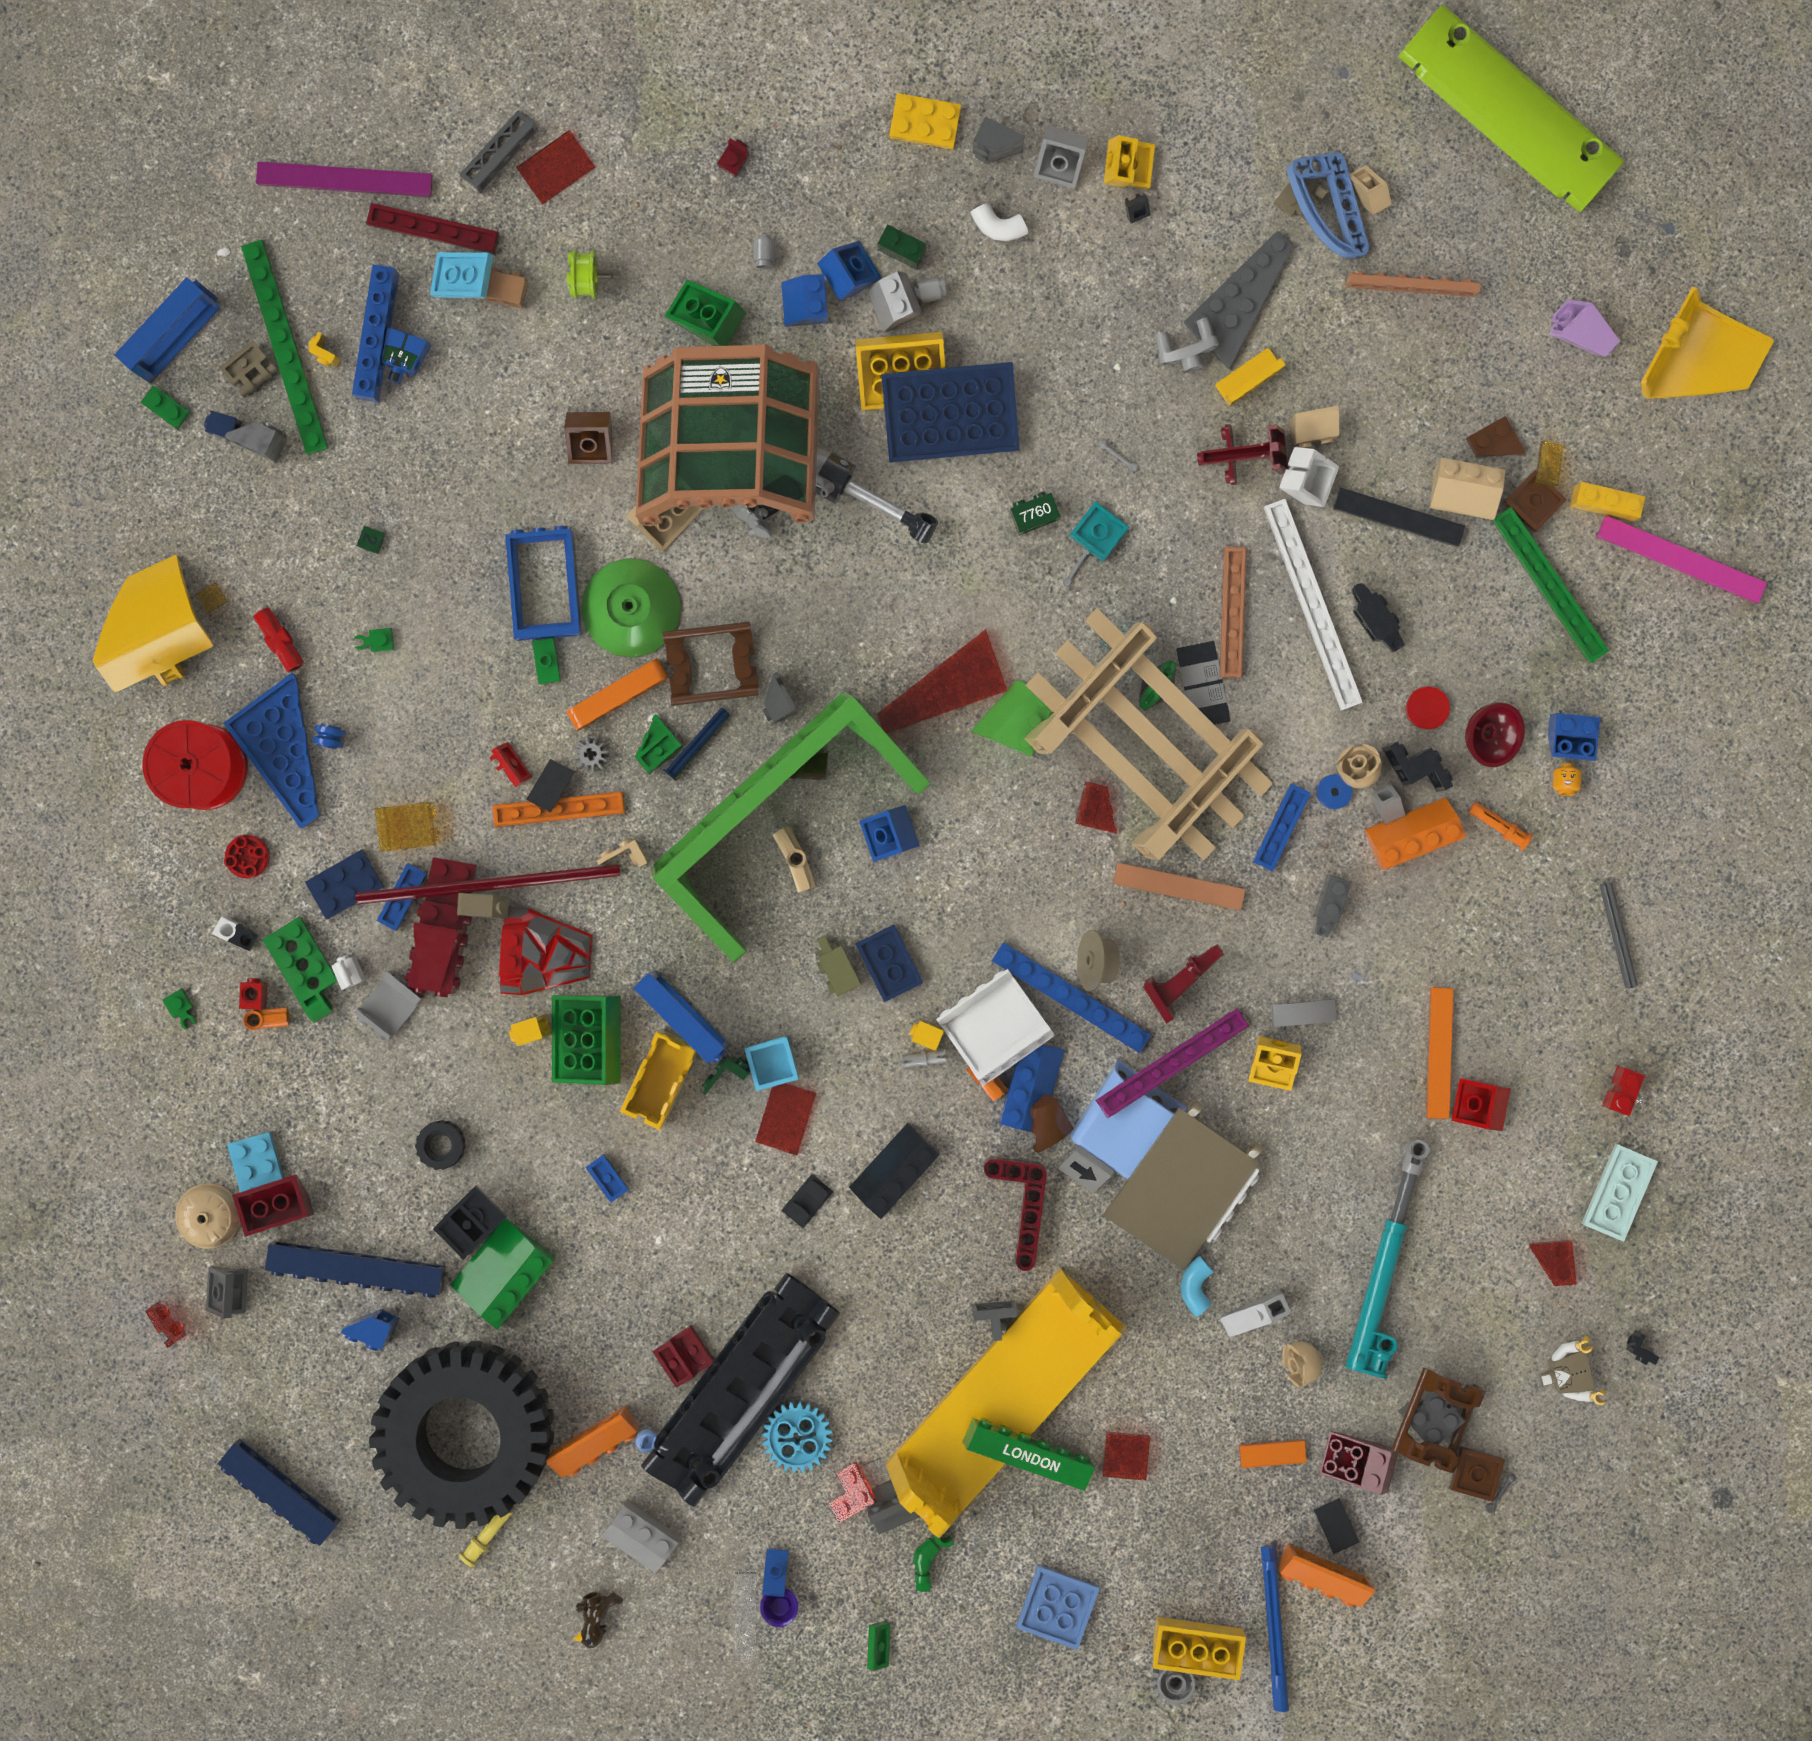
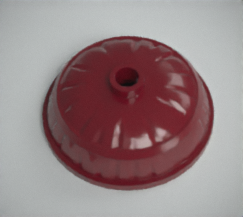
(1502, 736)

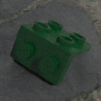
(738, 1066)

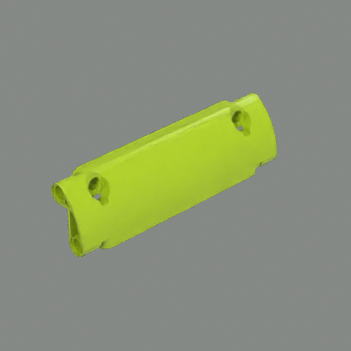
(1510, 109)

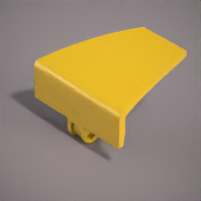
(1704, 354)
(150, 628)

